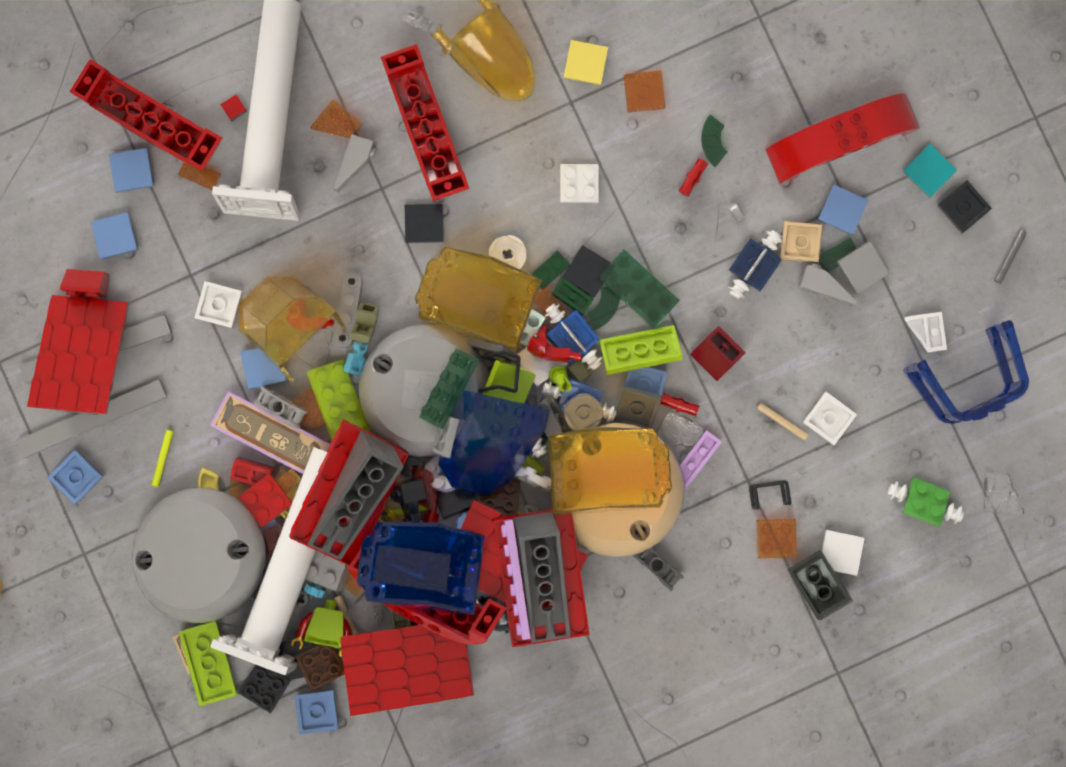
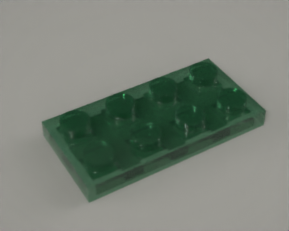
(638, 289)
(449, 388)

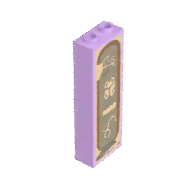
(266, 432)

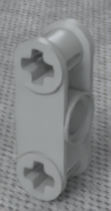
(290, 413)

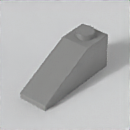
(355, 159)
(823, 284)

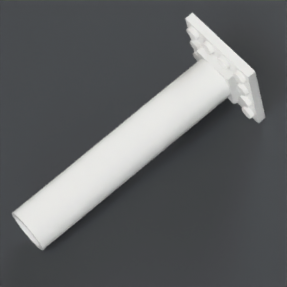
(267, 120)
(277, 592)

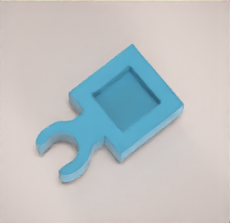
(355, 361)
(315, 590)

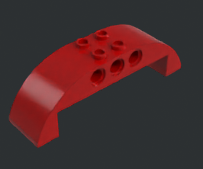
(145, 116)
(424, 123)
(842, 136)
(456, 627)

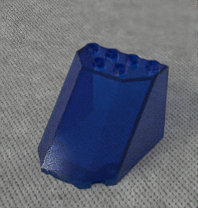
(490, 441)
(421, 566)

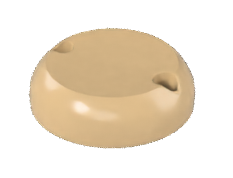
(614, 531)

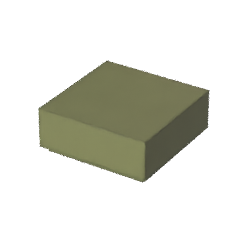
(578, 371)

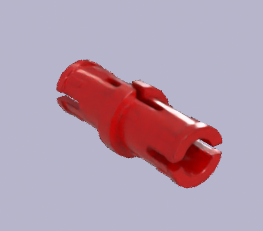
(693, 177)
(679, 404)

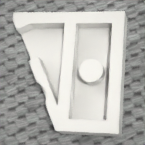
(928, 330)

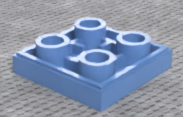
(131, 170)
(843, 209)
(114, 236)
(259, 369)

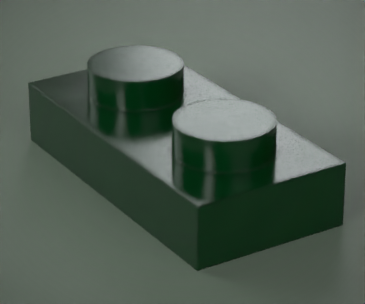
(551, 269)
(572, 296)

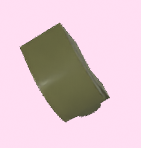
(365, 323)

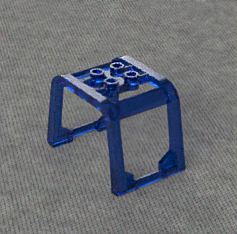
(1011, 390)

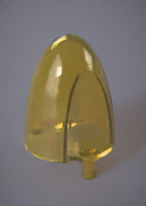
(492, 54)

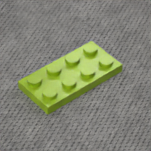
(640, 350)
(336, 396)
(207, 665)

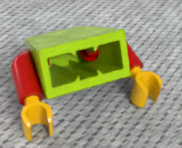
(323, 627)

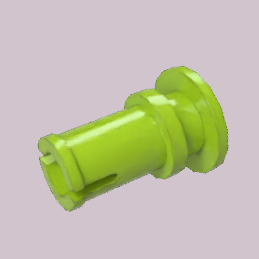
(559, 376)
(530, 462)

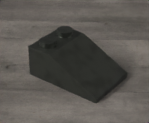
(820, 585)

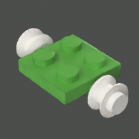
(926, 502)

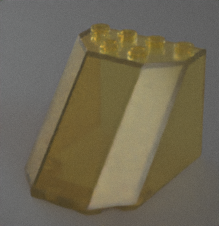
(477, 296)
(282, 318)
(608, 470)

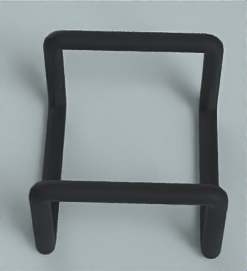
(489, 357)
(753, 488)

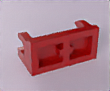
(249, 471)

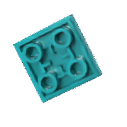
(929, 170)

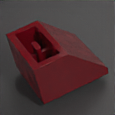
(717, 353)

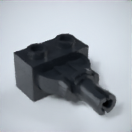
(408, 494)

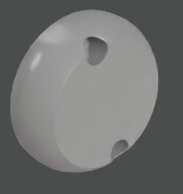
(382, 391)
(198, 555)

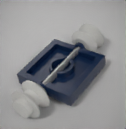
(755, 264)

